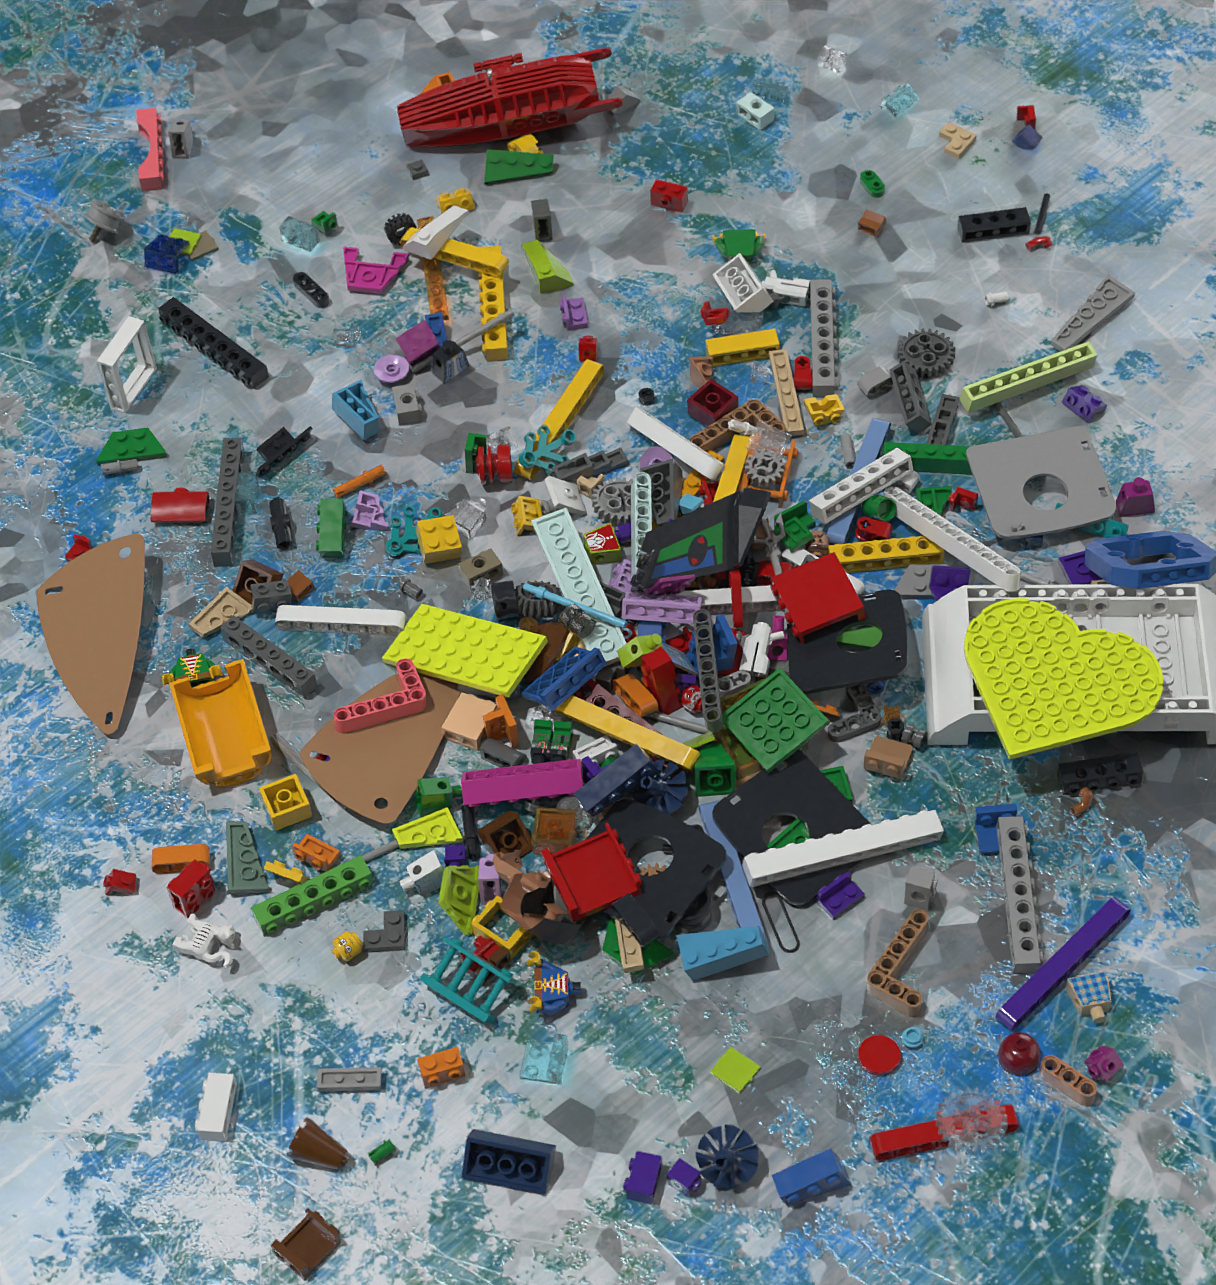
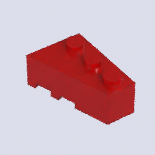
(659, 680)

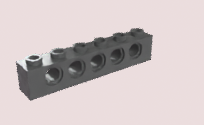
(269, 657)

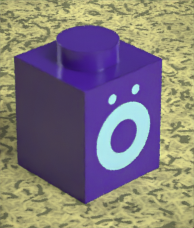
(684, 1178)

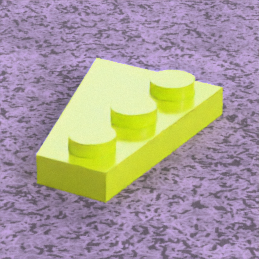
(429, 830)

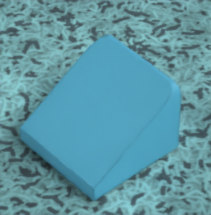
(689, 503)

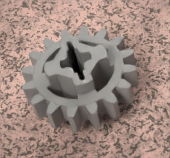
(764, 467)

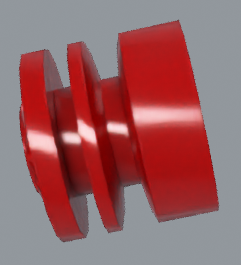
(495, 464)

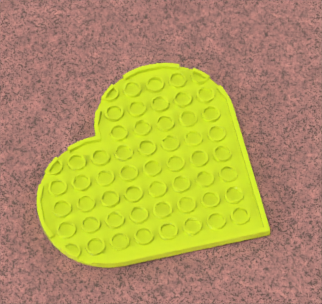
(1052, 681)

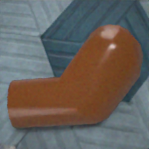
(1086, 800)

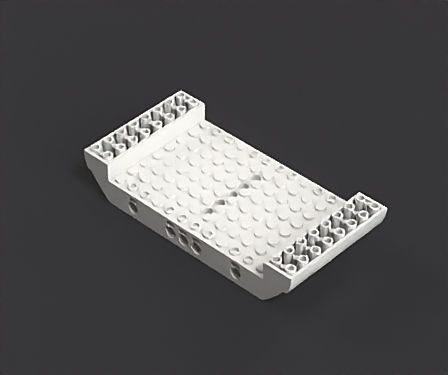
(1170, 620)

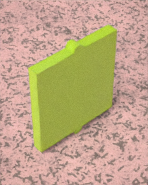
(192, 237)
(699, 740)
(735, 1069)

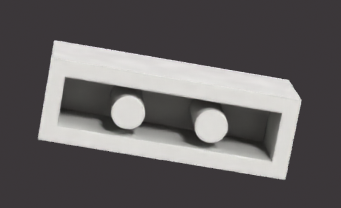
(216, 1107)

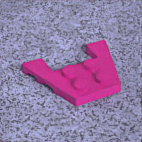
(371, 276)

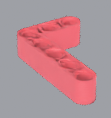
(387, 707)

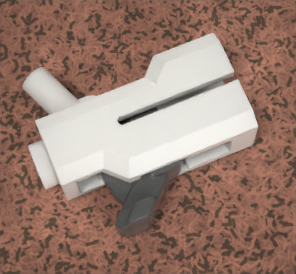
(787, 291)
(756, 648)

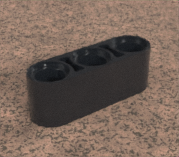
(635, 920)

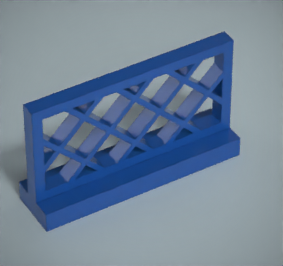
(573, 677)

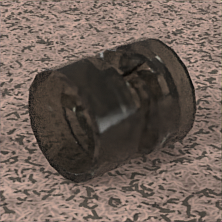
(578, 621)

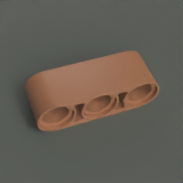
(1064, 1071)

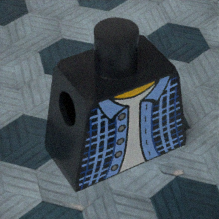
(449, 361)

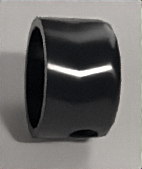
(504, 600)

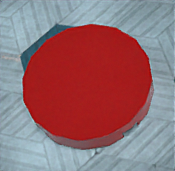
(879, 1055)

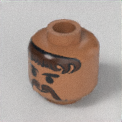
(818, 545)

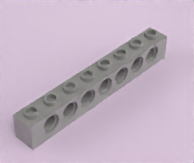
(822, 338)
(1022, 960)

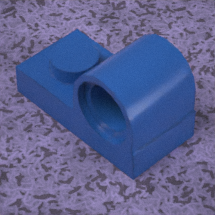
(436, 324)

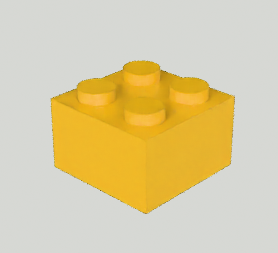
(438, 539)
(285, 802)

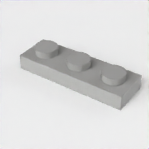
(349, 1079)

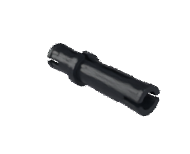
(470, 837)

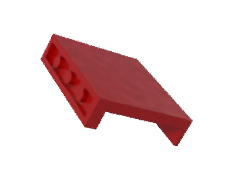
(816, 595)
(592, 874)

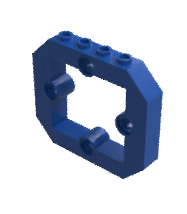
(1192, 563)

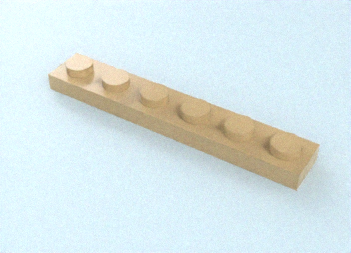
(786, 392)

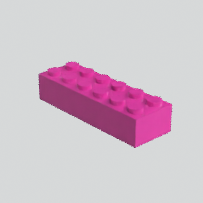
(521, 782)

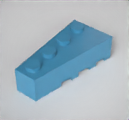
(720, 950)

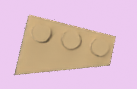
(219, 611)

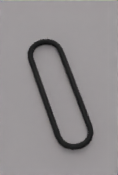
(772, 924)

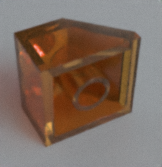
(554, 829)

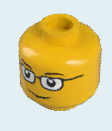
(346, 946)

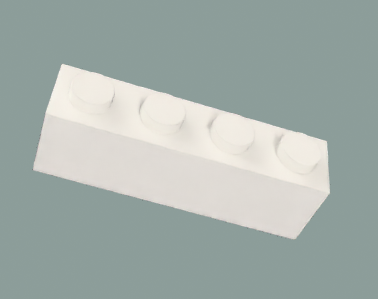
(742, 286)

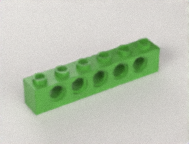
(318, 886)

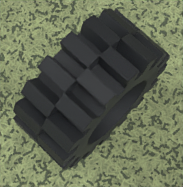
(396, 223)

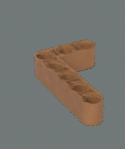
(719, 433)
(895, 962)

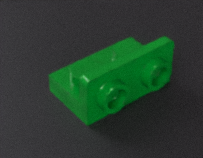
(471, 450)

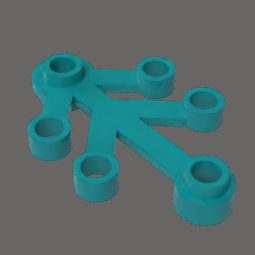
(545, 450)
(410, 533)

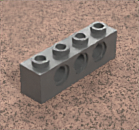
(910, 397)

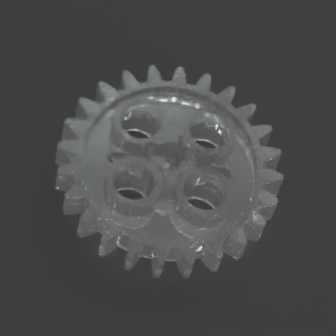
(737, 321)
(974, 1103)

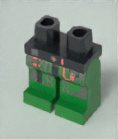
(550, 749)

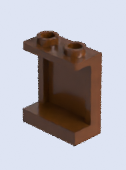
(307, 1244)

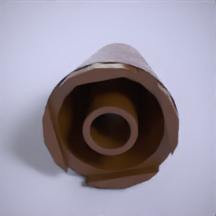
(317, 1147)

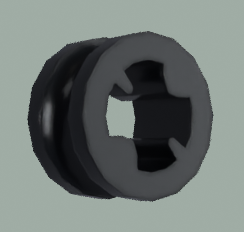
(650, 396)

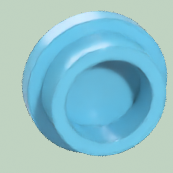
(912, 1037)

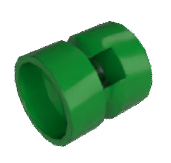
(879, 507)

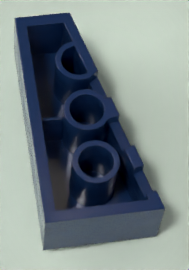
(616, 780)

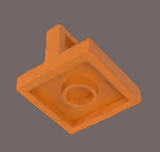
(501, 723)

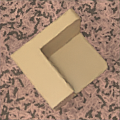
(586, 486)

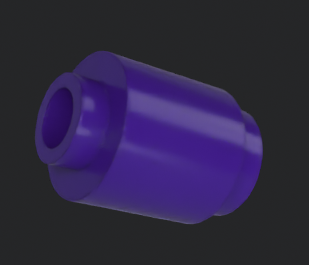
(623, 533)

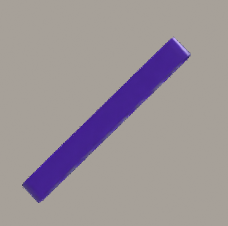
(1063, 963)

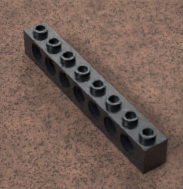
(213, 343)

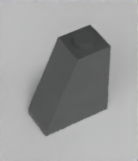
(542, 220)

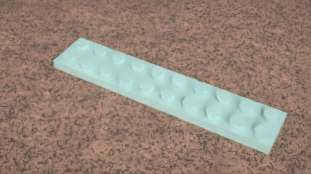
(577, 578)

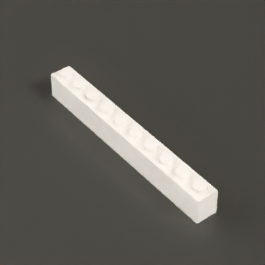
(842, 848)

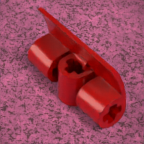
(179, 506)

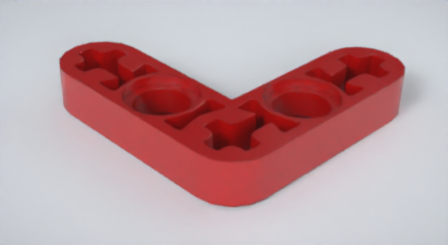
(736, 597)

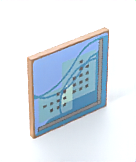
(679, 659)

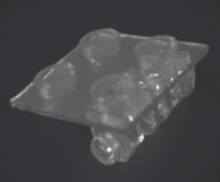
(768, 438)

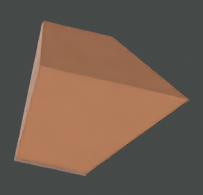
(700, 370)

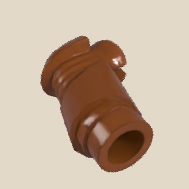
(709, 581)

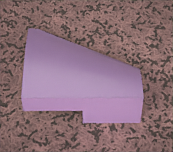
(368, 513)

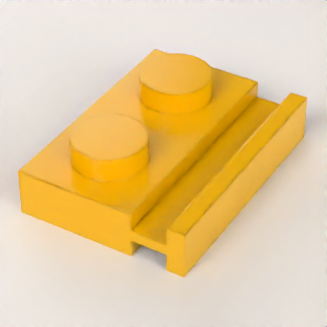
(279, 869)

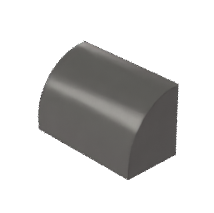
(501, 754)

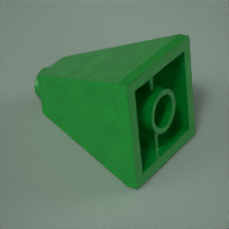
(714, 771)

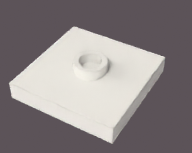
(565, 495)

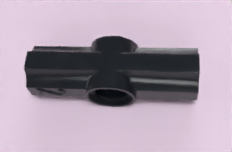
(280, 523)

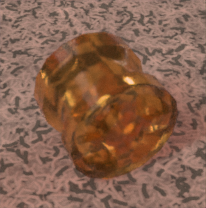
(527, 623)
(890, 712)

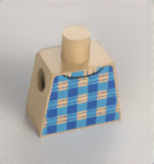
(1090, 995)

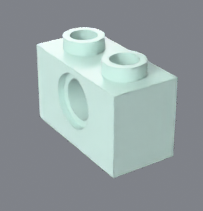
(755, 111)

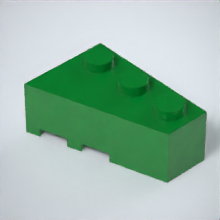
(331, 527)

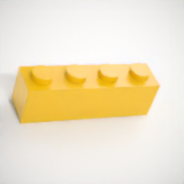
(742, 347)

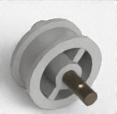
(103, 217)

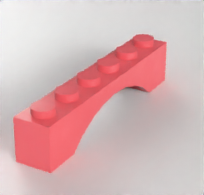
(150, 170)

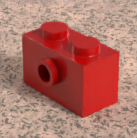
(669, 195)

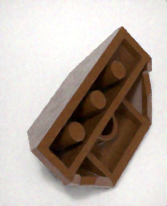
(556, 637)

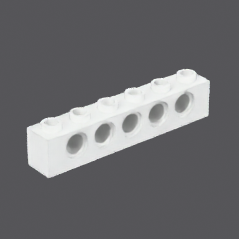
(861, 485)

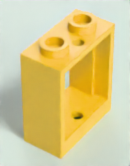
(514, 943)

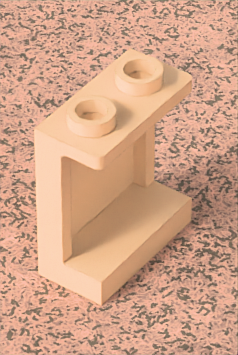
(466, 722)

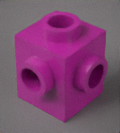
(1103, 1063)

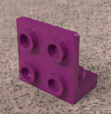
(418, 343)
(670, 584)

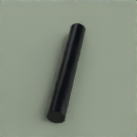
(1042, 213)

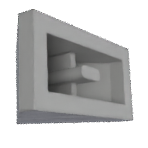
(628, 97)

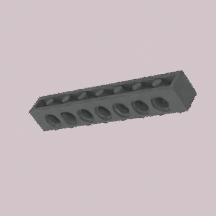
(226, 511)

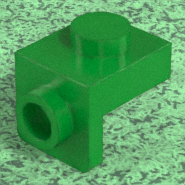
(325, 221)

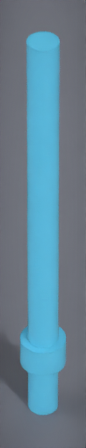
(543, 593)

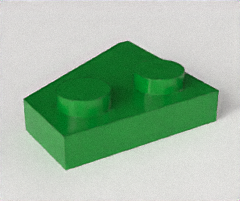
(934, 497)

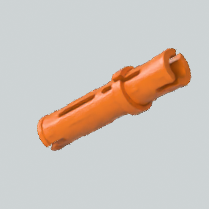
(359, 481)

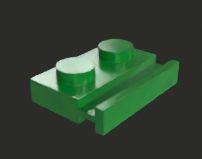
(795, 534)

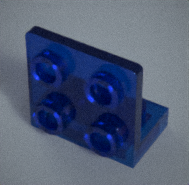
(163, 253)

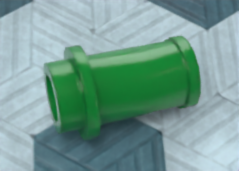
(381, 1151)

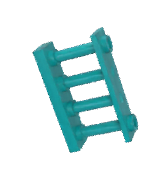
(451, 990)

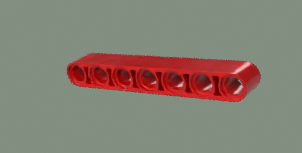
(922, 1137)

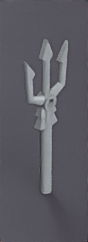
(772, 548)

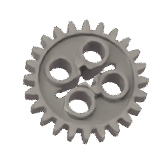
(608, 503)

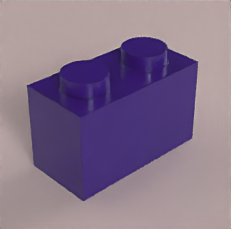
(643, 1177)

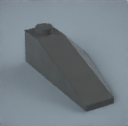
(665, 489)

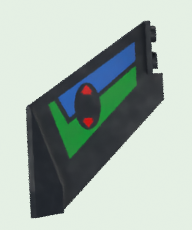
(703, 540)

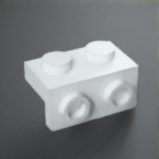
(597, 750)

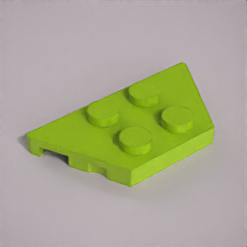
(460, 895)

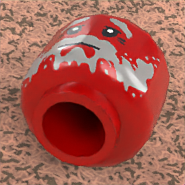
(692, 699)

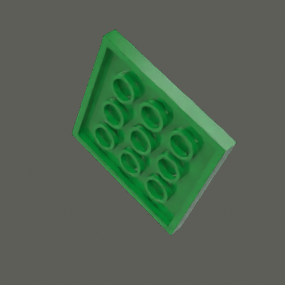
(774, 720)

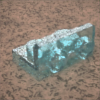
(900, 100)

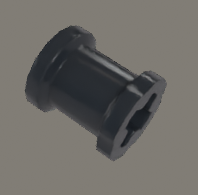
(895, 729)

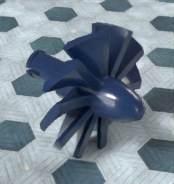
(658, 791)
(736, 1164)

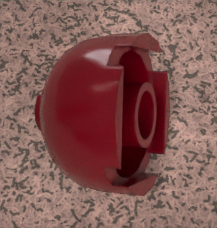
(1019, 1054)

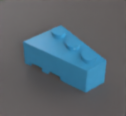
(356, 409)

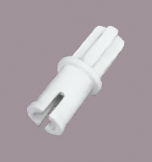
(743, 428)

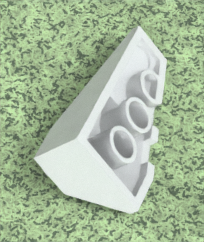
(432, 236)

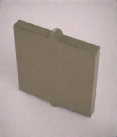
(205, 246)

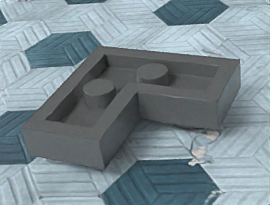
(389, 938)

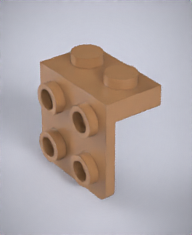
(887, 757)

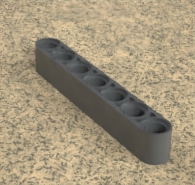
(709, 677)

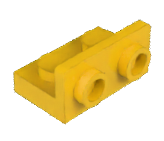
(524, 511)

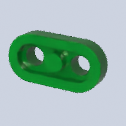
(872, 183)

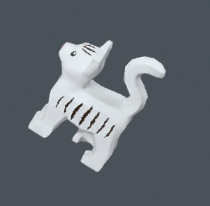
(204, 939)

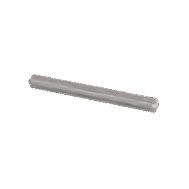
(294, 756)

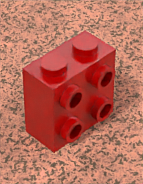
(191, 888)

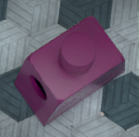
(1135, 498)

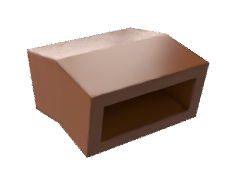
(872, 223)
(300, 586)

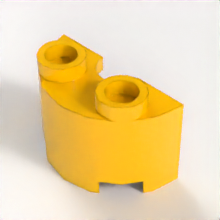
(525, 143)
(824, 410)

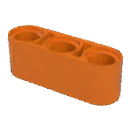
(635, 695)
(175, 858)

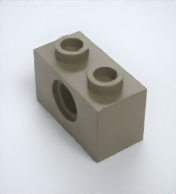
(483, 565)

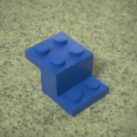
(724, 646)

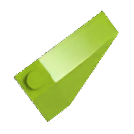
(546, 269)

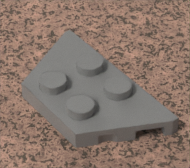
(915, 582)

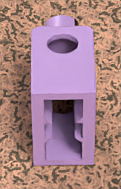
(488, 873)

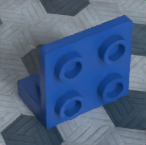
(986, 822)

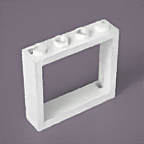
(119, 395)

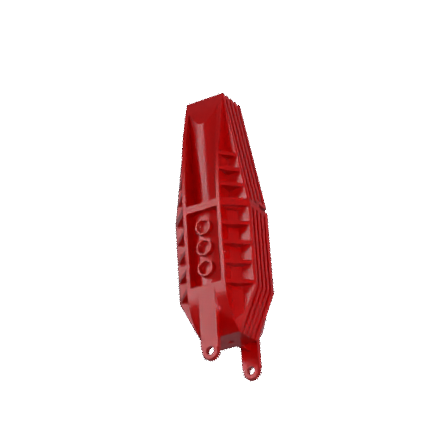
(506, 101)

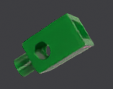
(435, 795)

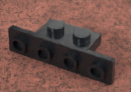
(278, 445)

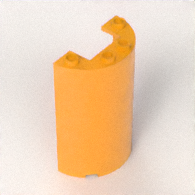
(222, 727)

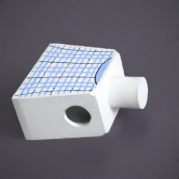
(424, 874)

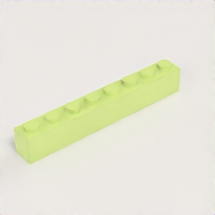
(1028, 377)

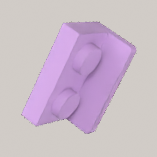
(622, 576)

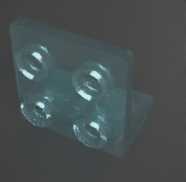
(545, 1060)

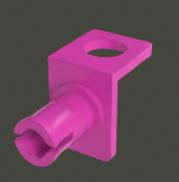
(778, 625)

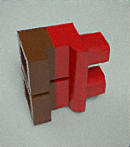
(489, 952)

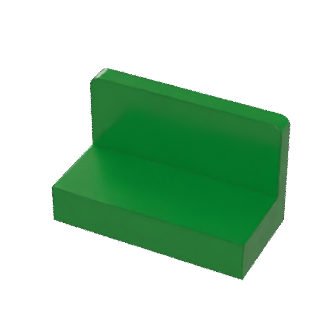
(798, 510)

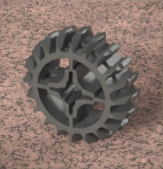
(533, 606)

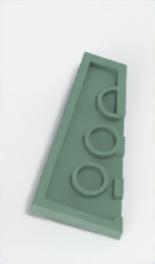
(243, 866)

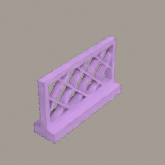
(660, 608)

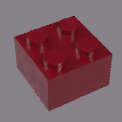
(711, 403)

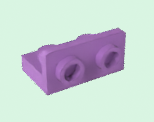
(574, 313)

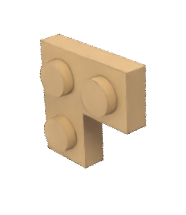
(959, 139)

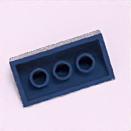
(508, 1161)

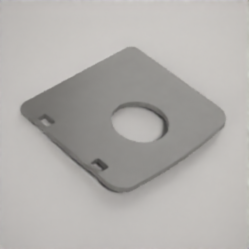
(1007, 465)

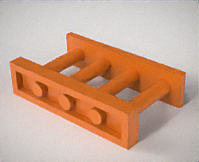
(782, 495)

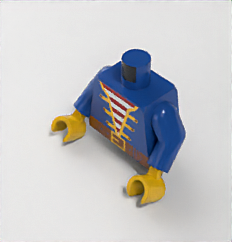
(551, 986)

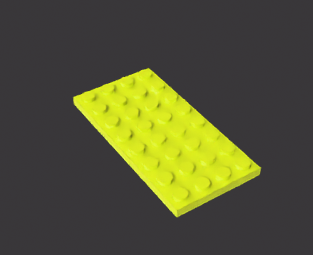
(466, 649)

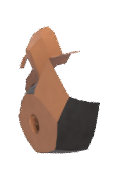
(534, 901)

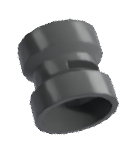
(914, 736)

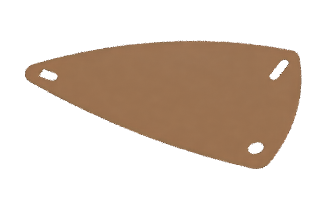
(96, 625)
(382, 757)

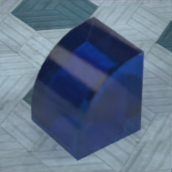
(1027, 138)

